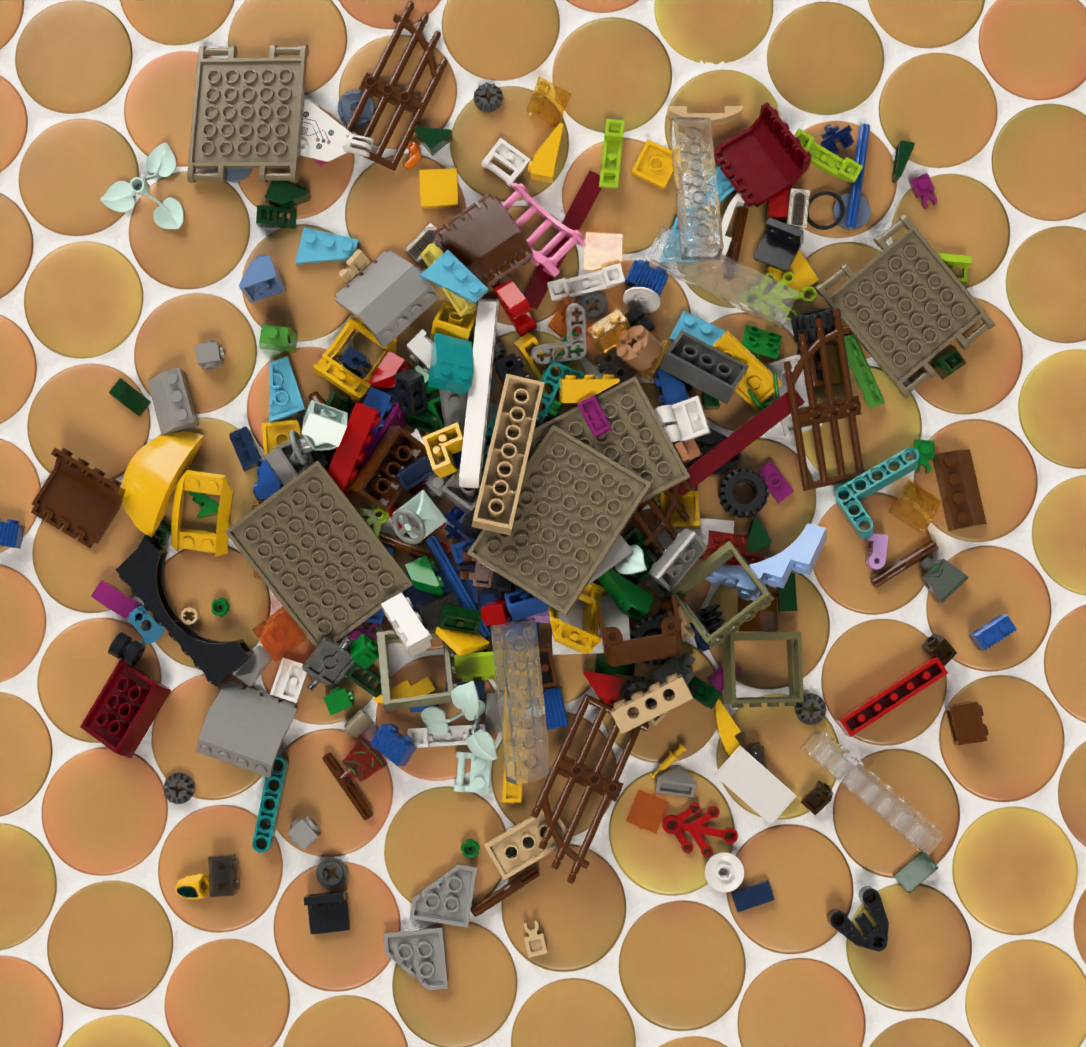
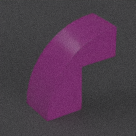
(115, 599)

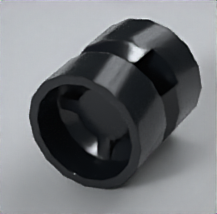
(637, 317)
(125, 648)

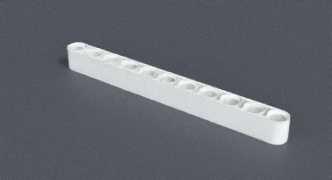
(479, 394)

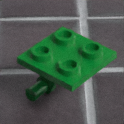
(761, 341)

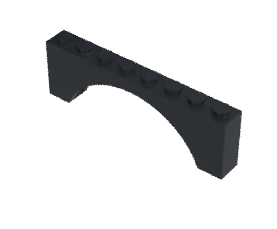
(144, 575)

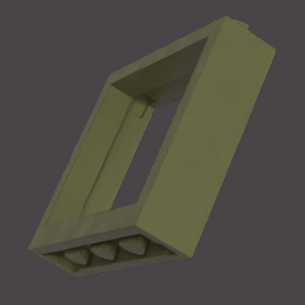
(701, 572)
(390, 637)
(795, 669)

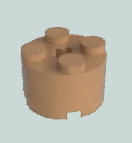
(638, 347)

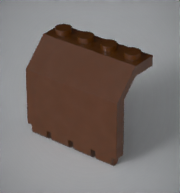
(485, 240)
(78, 499)

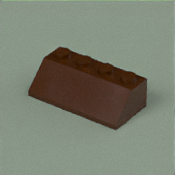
(377, 478)
(959, 489)

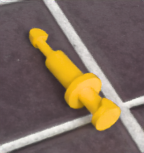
(669, 760)

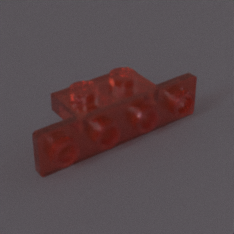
(718, 539)

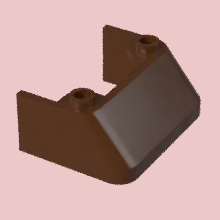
(642, 649)

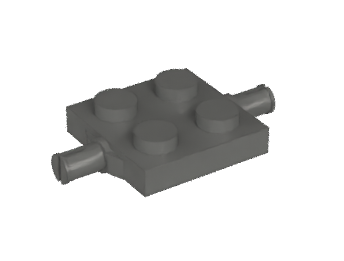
(329, 663)

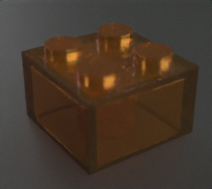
(279, 634)

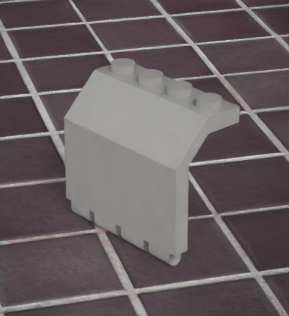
(387, 296)
(246, 728)

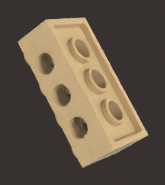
(628, 721)
(514, 837)

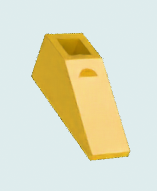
(578, 389)

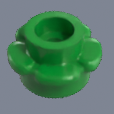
(225, 607)
(470, 853)

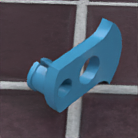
(151, 634)

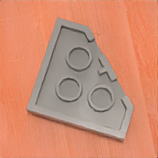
(455, 406)
(447, 898)
(420, 955)

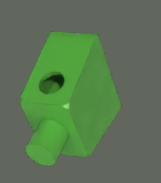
(276, 338)

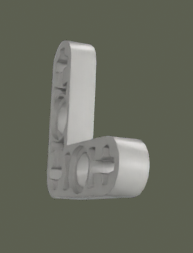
(572, 341)

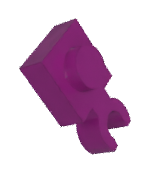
(923, 188)
(359, 630)
(716, 678)

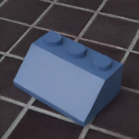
(261, 279)

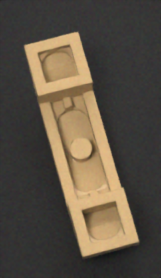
(729, 114)

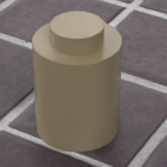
(358, 724)

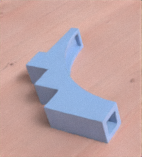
(775, 571)

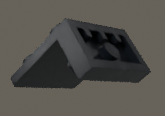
(779, 245)
(327, 912)

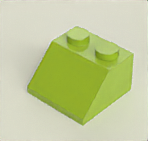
(475, 665)

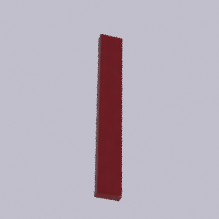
(574, 220)
(739, 440)

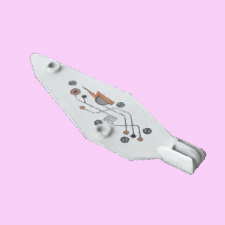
(326, 139)

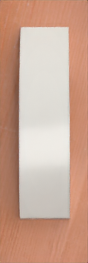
(737, 202)
(586, 283)
(455, 736)

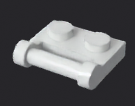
(508, 157)

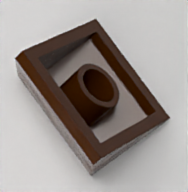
(764, 620)

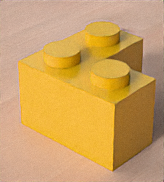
(441, 447)

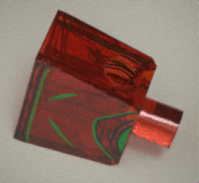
(362, 762)

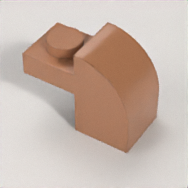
(687, 450)

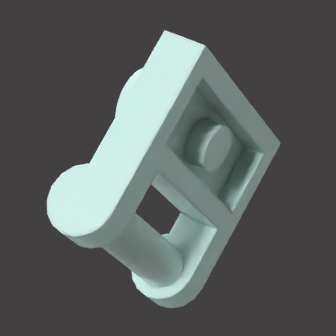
(478, 774)

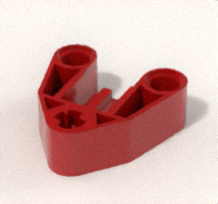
(515, 306)

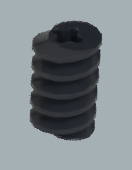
(712, 618)

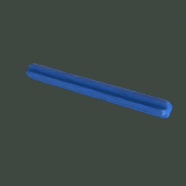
(856, 187)
(455, 580)

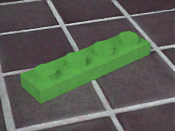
(862, 372)

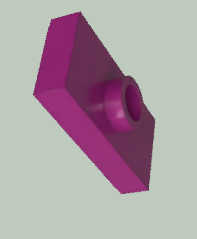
(594, 416)
(777, 484)

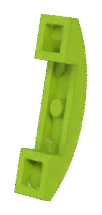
(611, 154)
(827, 161)

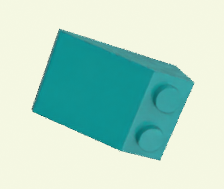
(451, 364)

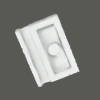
(289, 680)

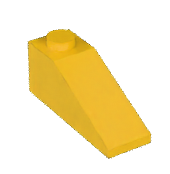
(545, 159)
(524, 346)

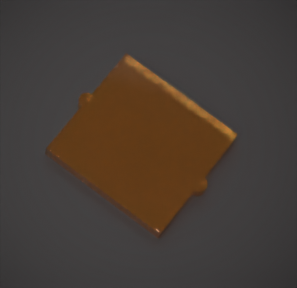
(647, 811)

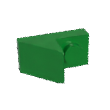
(210, 506)

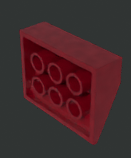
(125, 709)

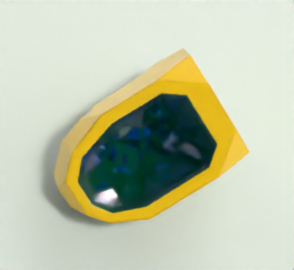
(193, 886)

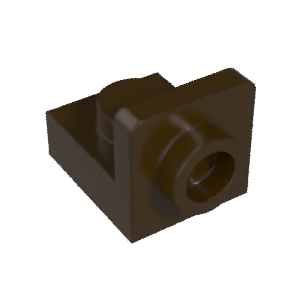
(940, 648)
(817, 797)

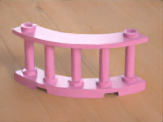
(539, 257)

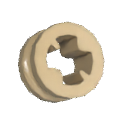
(189, 622)

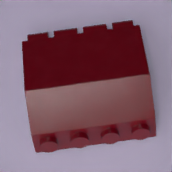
(763, 158)

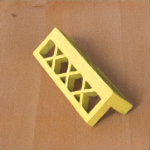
(461, 305)

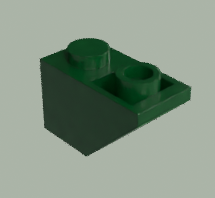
(286, 195)

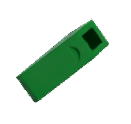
(626, 595)

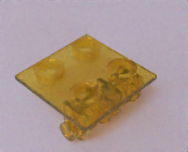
(548, 102)
(602, 250)

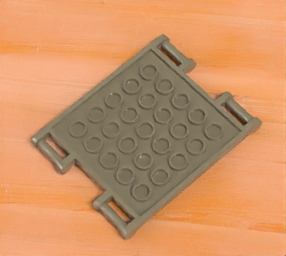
(247, 113)
(905, 306)

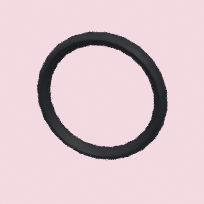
(839, 218)

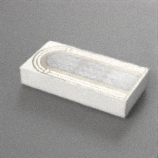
(798, 208)
(419, 244)

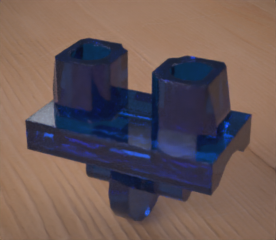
(842, 136)
(454, 517)

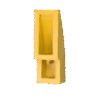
(406, 689)
(726, 728)

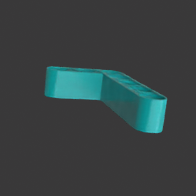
(554, 382)
(872, 486)
(265, 812)

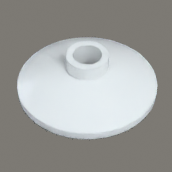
(642, 296)
(731, 879)

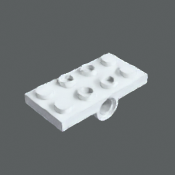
(683, 420)

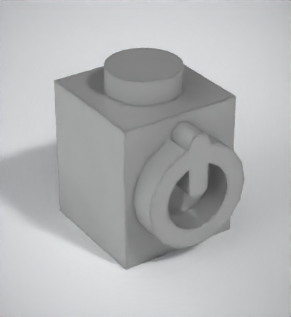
(210, 355)
(435, 484)
(304, 832)

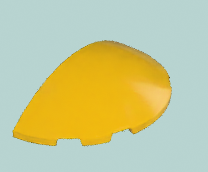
(154, 475)

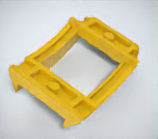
(339, 375)
(197, 539)
(573, 637)

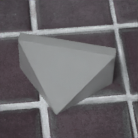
(254, 666)
(492, 714)
(676, 783)

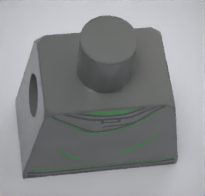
(941, 578)
(674, 666)

